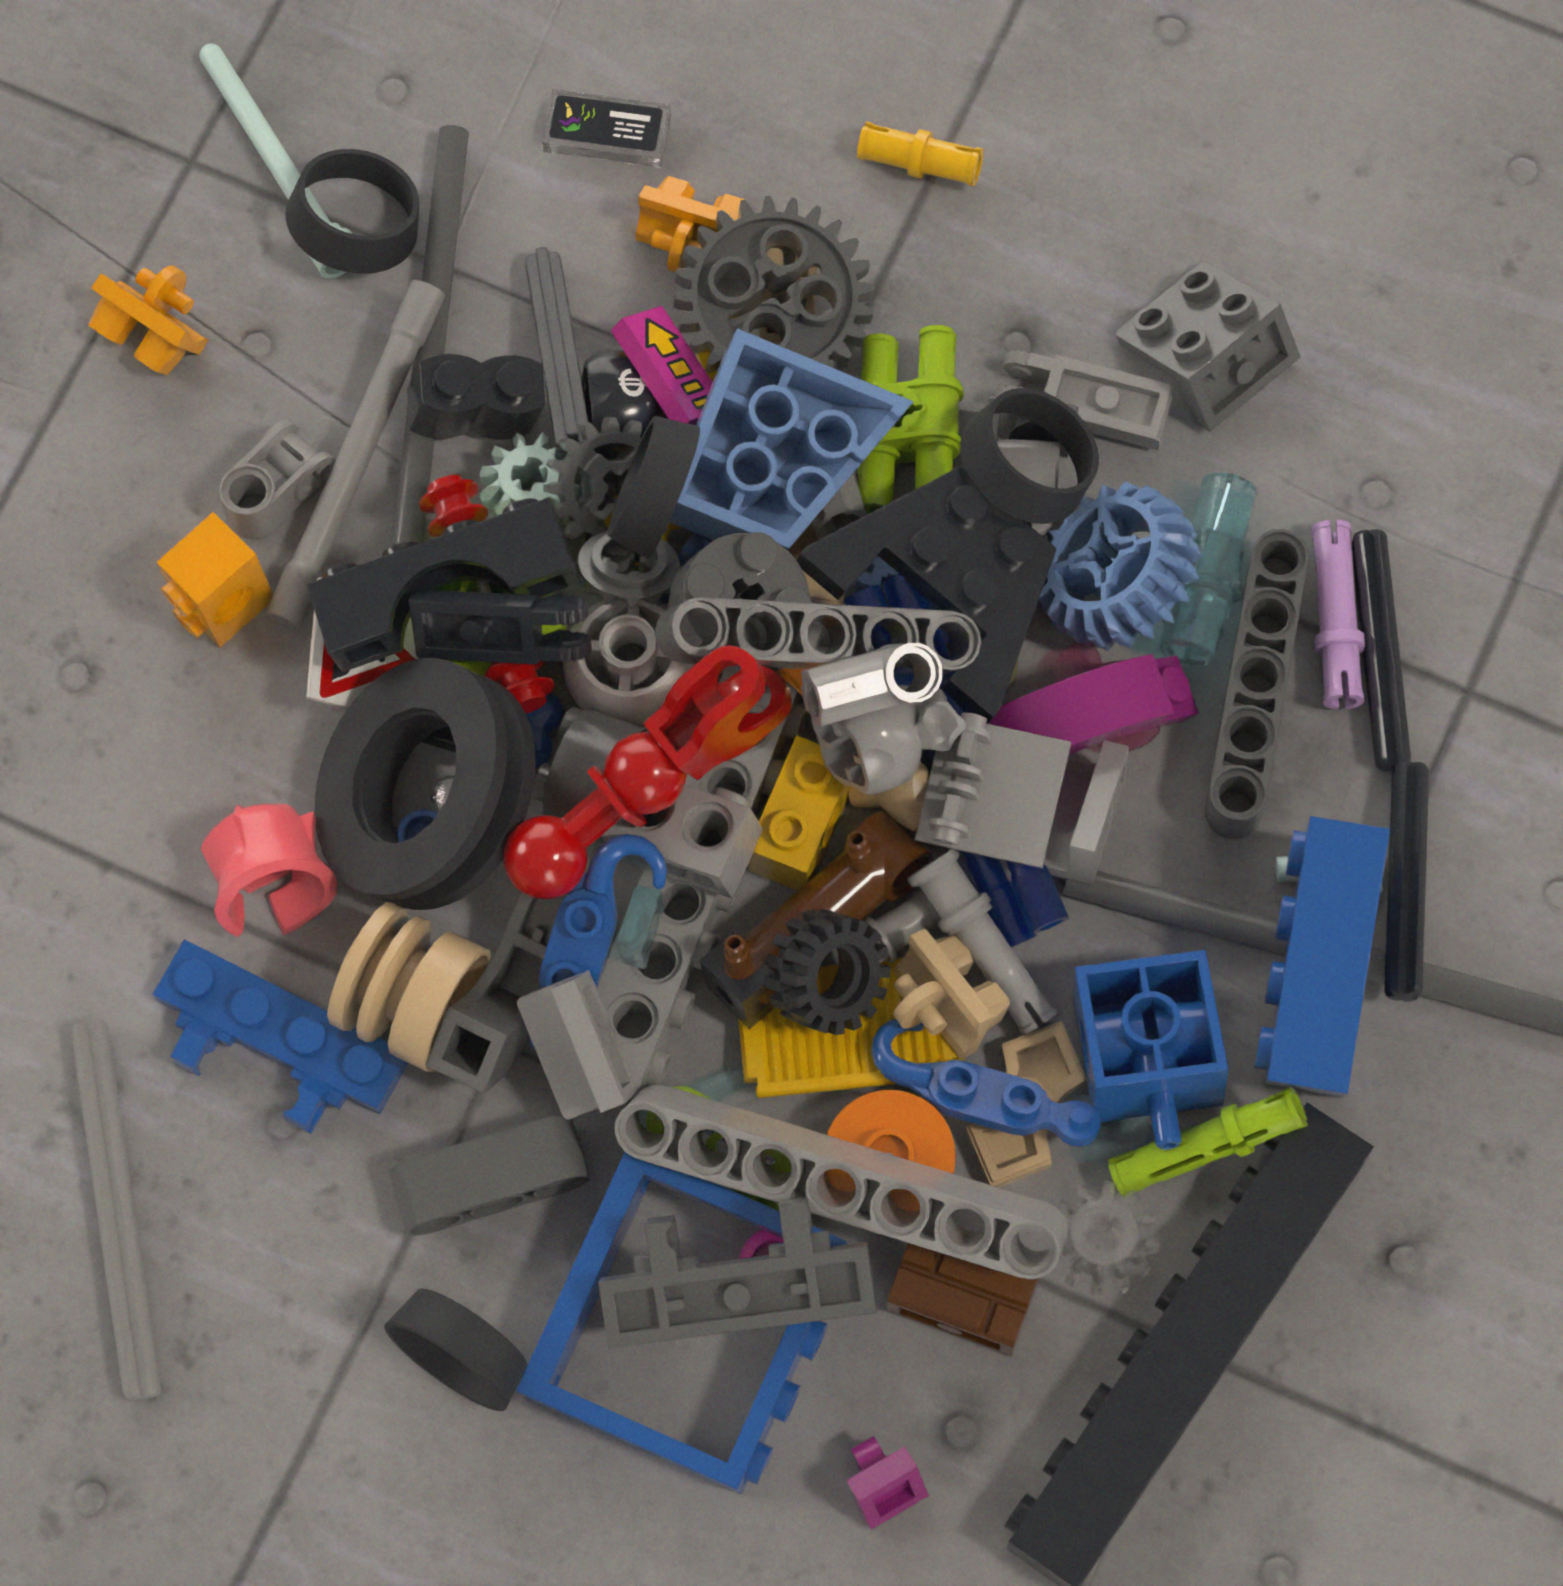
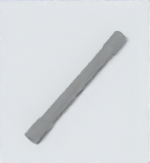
(407, 335)

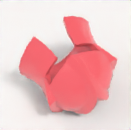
(259, 848)

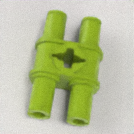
(929, 426)

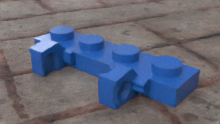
(233, 1005)

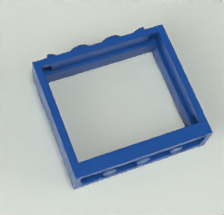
(580, 1294)

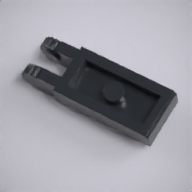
(497, 626)

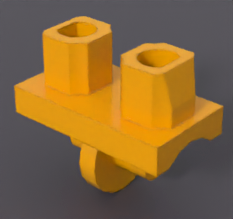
(672, 218)
(124, 306)

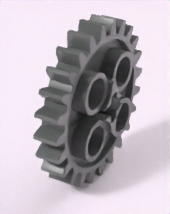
(741, 253)

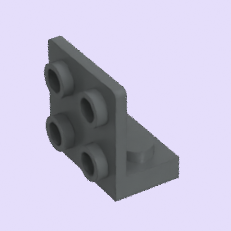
(1214, 339)

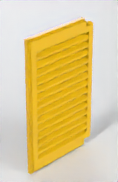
(801, 1060)

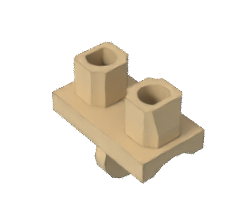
(941, 997)

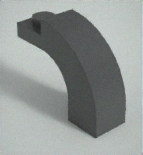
(485, 1028)

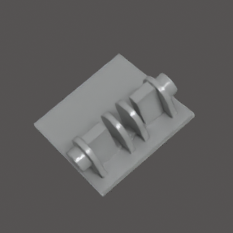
(994, 793)

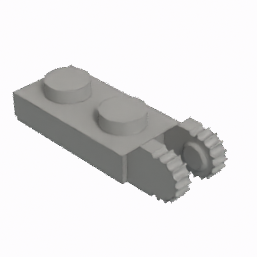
(1107, 399)

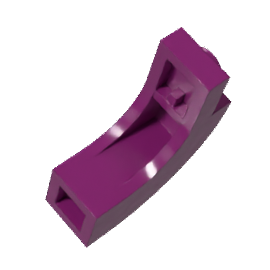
(1104, 703)

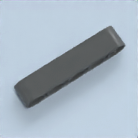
(788, 627)
(1263, 655)

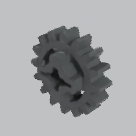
(581, 457)

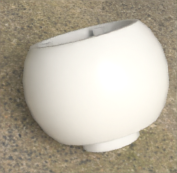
(609, 629)

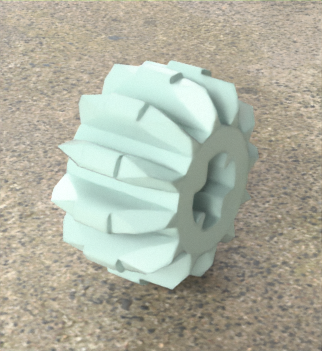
(518, 470)

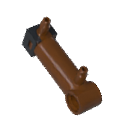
(866, 873)

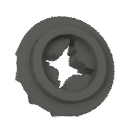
(604, 557)

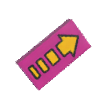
(665, 363)

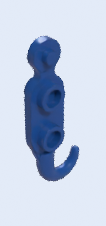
(589, 912)
(984, 1094)

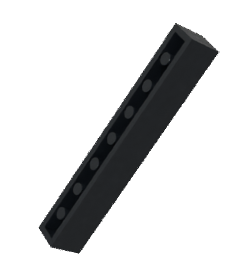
(1186, 1351)

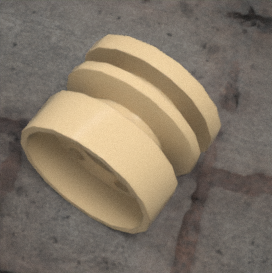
(399, 982)

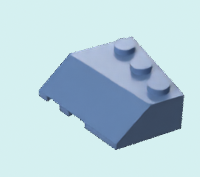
(778, 441)

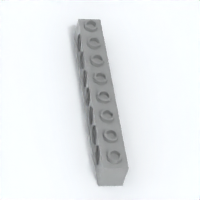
(686, 941)

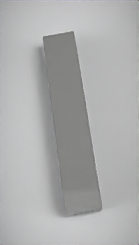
(872, 1171)

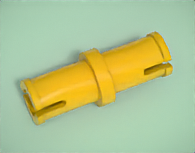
(920, 153)

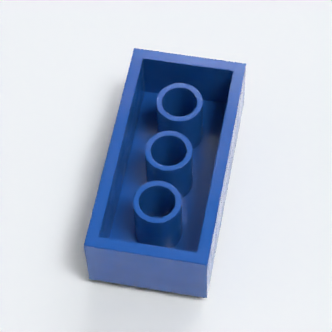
(1325, 957)

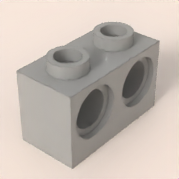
(682, 832)

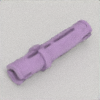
(1338, 639)

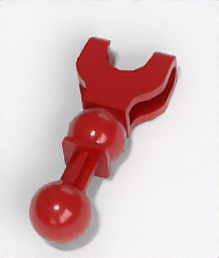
(648, 770)

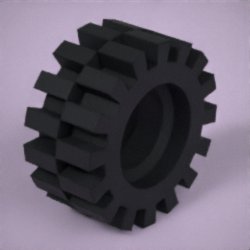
(799, 965)

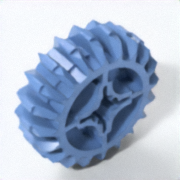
(1131, 575)

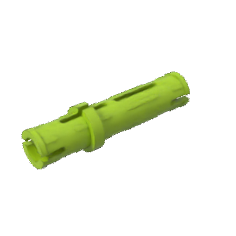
(1230, 1133)

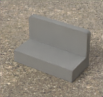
(1086, 813)
(577, 1046)

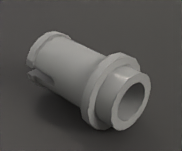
(904, 921)

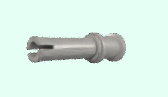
(966, 914)

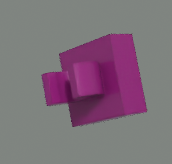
(884, 1483)

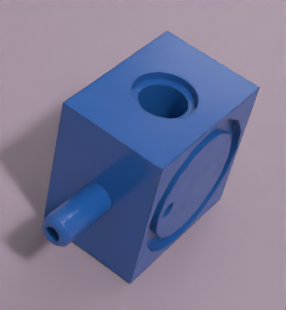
(1151, 1039)

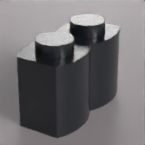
(463, 395)

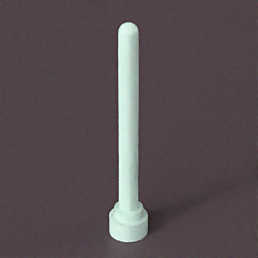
(260, 134)

